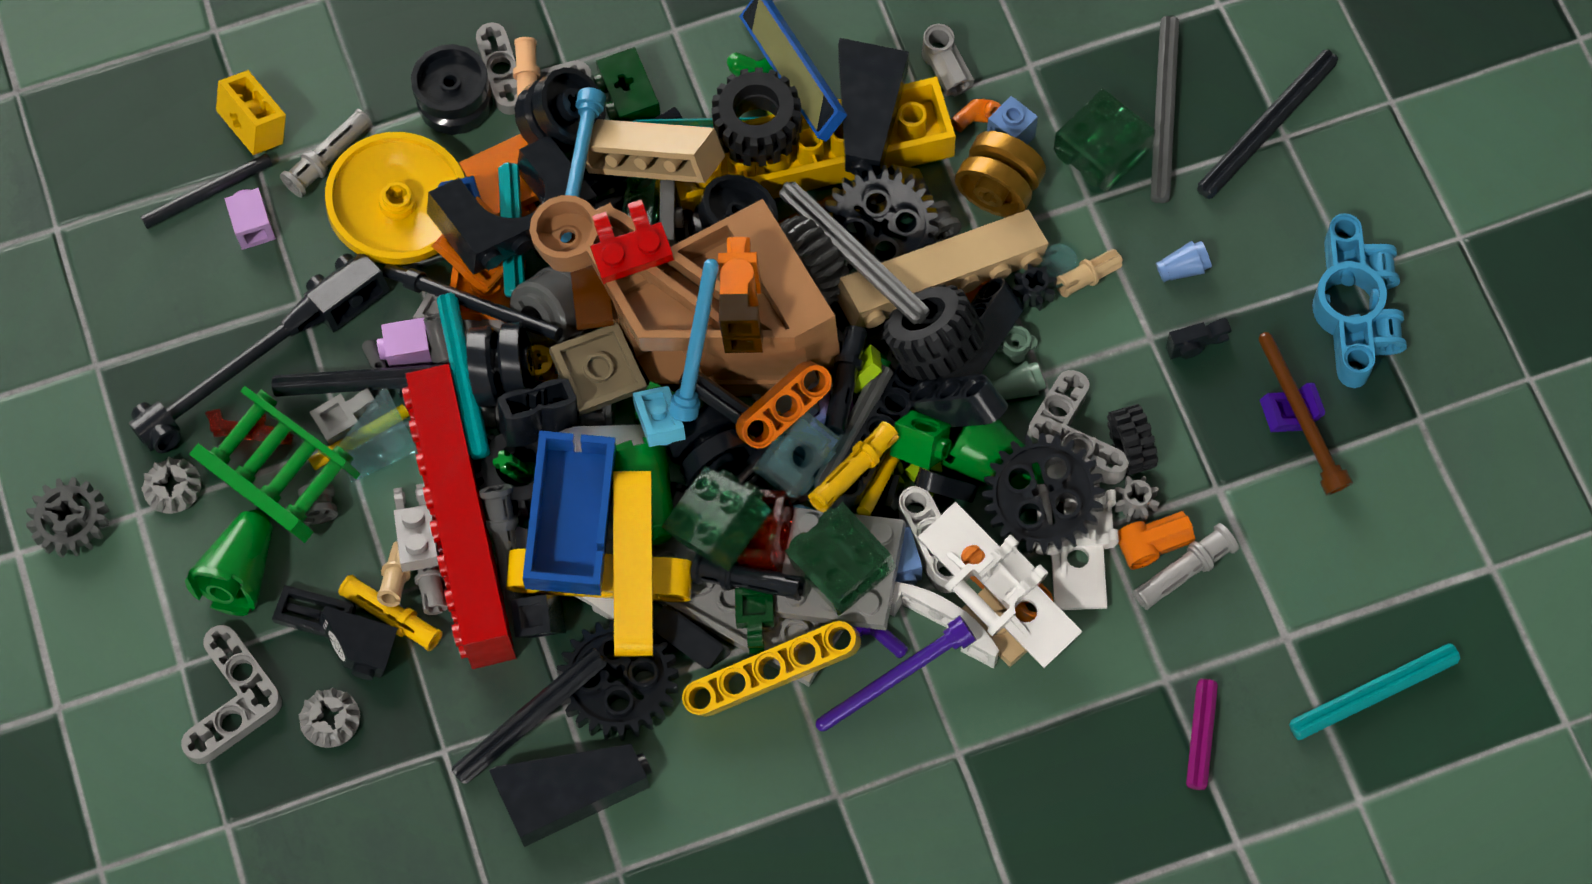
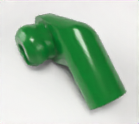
(740, 61)

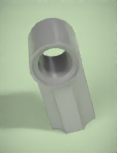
(946, 61)

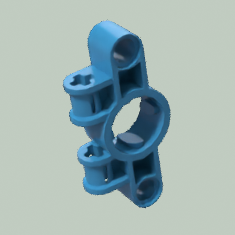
(1362, 265)

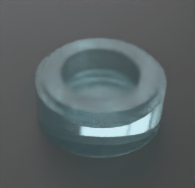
(1059, 260)

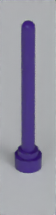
(954, 636)

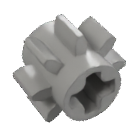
(1132, 507)

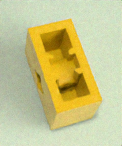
(250, 112)

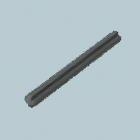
(1165, 110)
(856, 254)

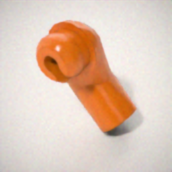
(975, 111)

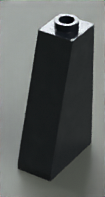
(870, 95)
(568, 788)

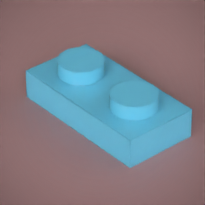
(654, 417)

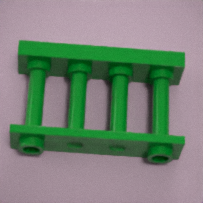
(268, 496)

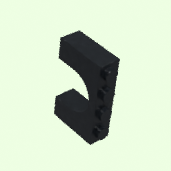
(488, 239)

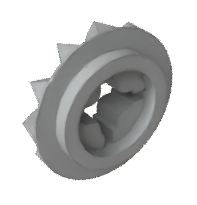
(184, 493)
(345, 722)

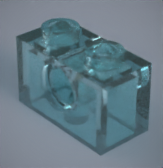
(777, 462)

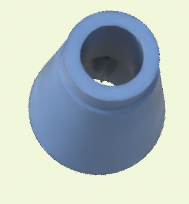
(1185, 262)

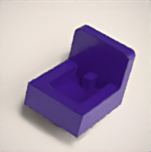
(1280, 414)

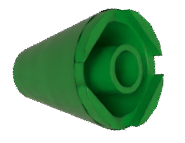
(979, 446)
(652, 459)
(233, 565)

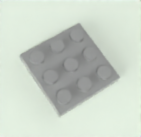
(869, 611)

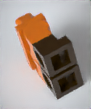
(738, 297)

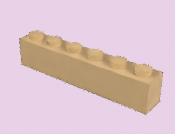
(957, 261)

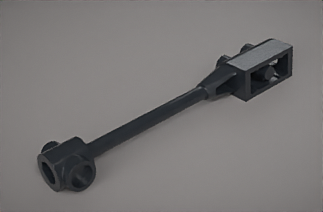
(328, 300)

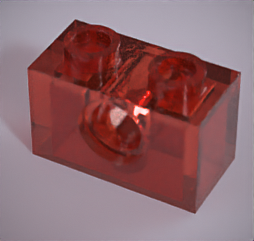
(769, 543)

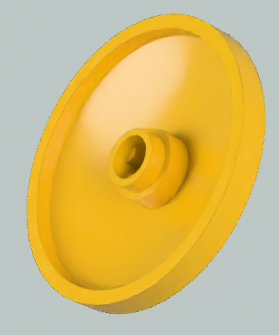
(381, 196)

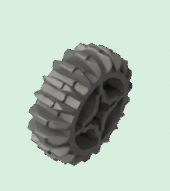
(817, 255)

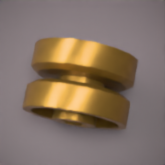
(1000, 174)

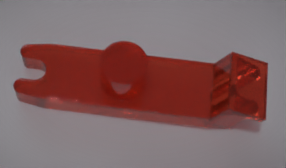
(223, 427)

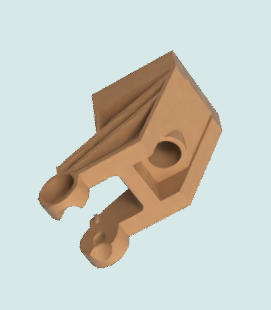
(660, 302)

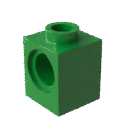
(921, 440)

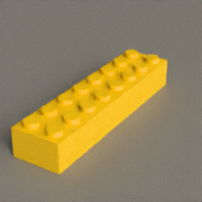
(918, 137)

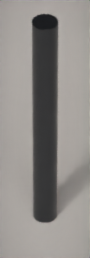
(206, 190)

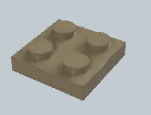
(598, 368)

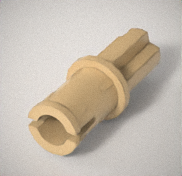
(1089, 272)
(393, 579)

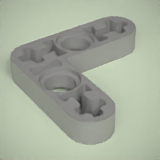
(506, 83)
(1051, 425)
(243, 704)

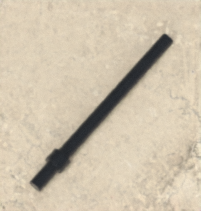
(418, 282)

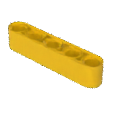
(632, 563)
(670, 578)
(752, 669)

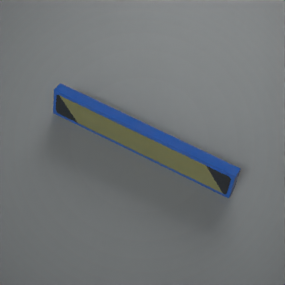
(790, 60)

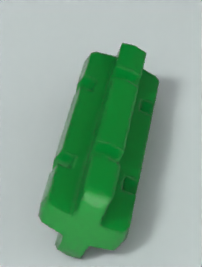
(513, 467)

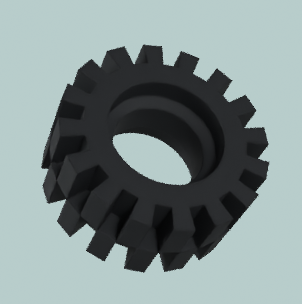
(1133, 436)

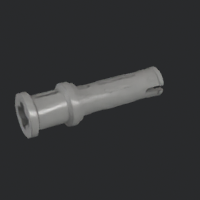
(315, 162)
(1199, 557)

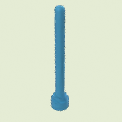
(590, 104)
(685, 402)

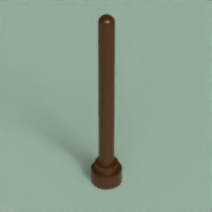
(1333, 477)

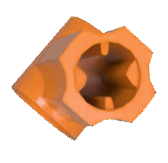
(1146, 542)

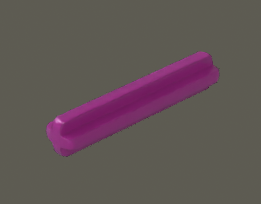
(1202, 734)

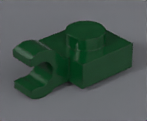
(754, 612)

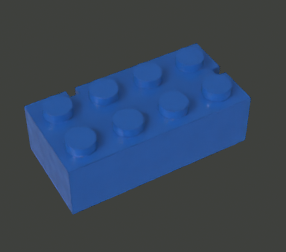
(569, 513)

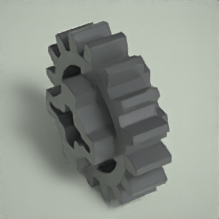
(58, 506)

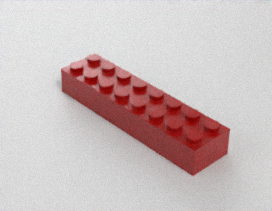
(458, 519)

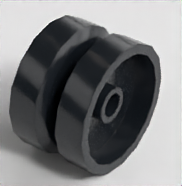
(452, 89)
(550, 107)
(724, 198)
(499, 361)
(708, 443)

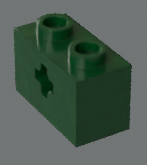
(626, 73)

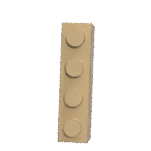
(654, 151)

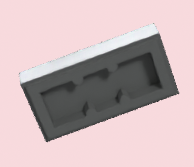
(670, 215)

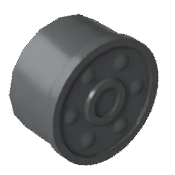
(550, 299)

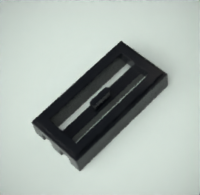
(310, 597)

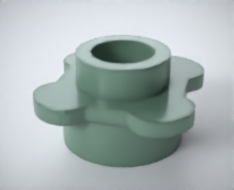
(1026, 343)

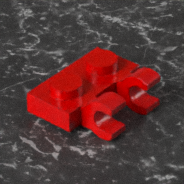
(632, 251)

